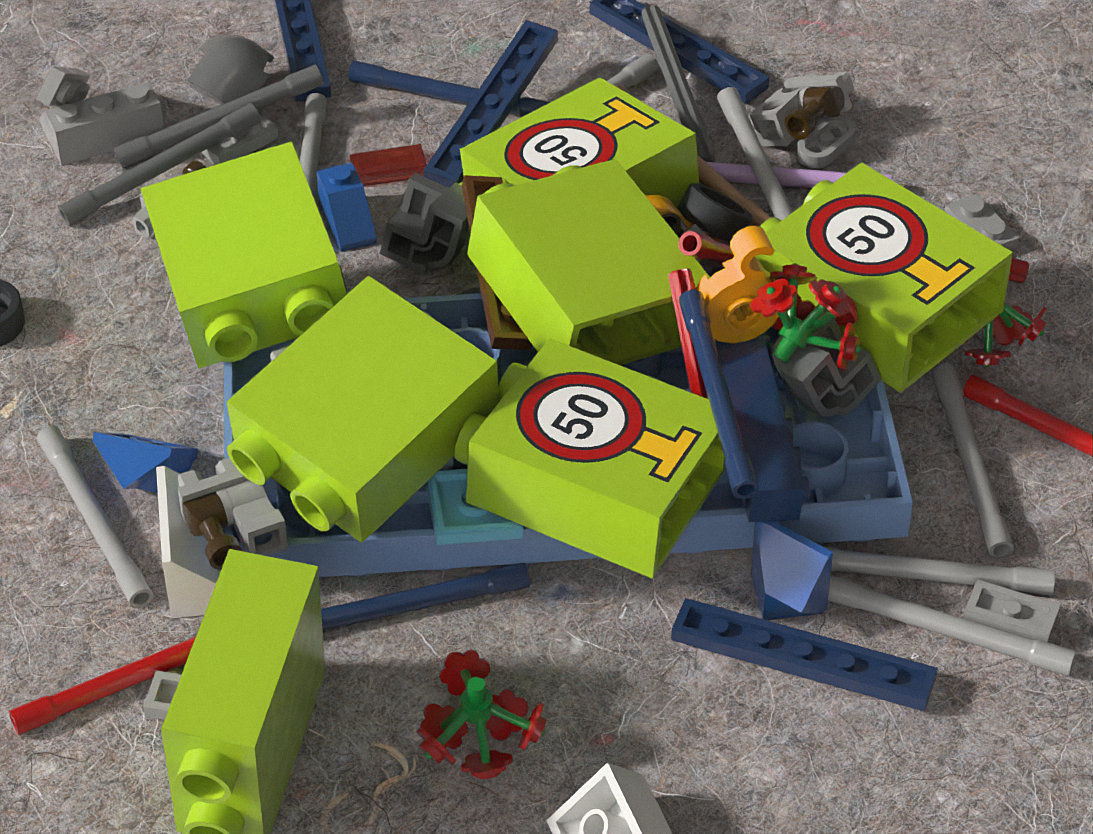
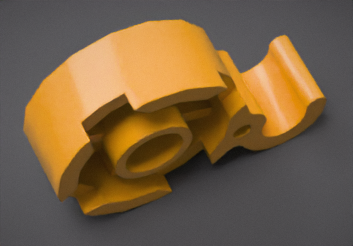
(733, 289)

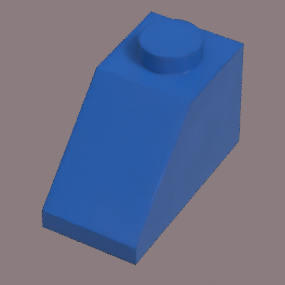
(345, 206)

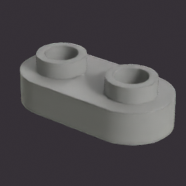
(826, 142)

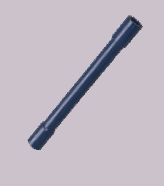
(381, 77)
(737, 460)
(491, 582)

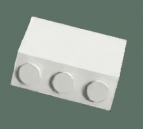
(184, 561)
(611, 804)

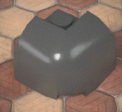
(230, 68)
(428, 227)
(819, 384)

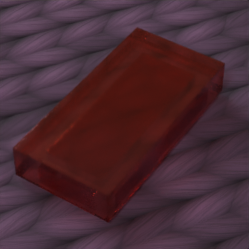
(389, 164)

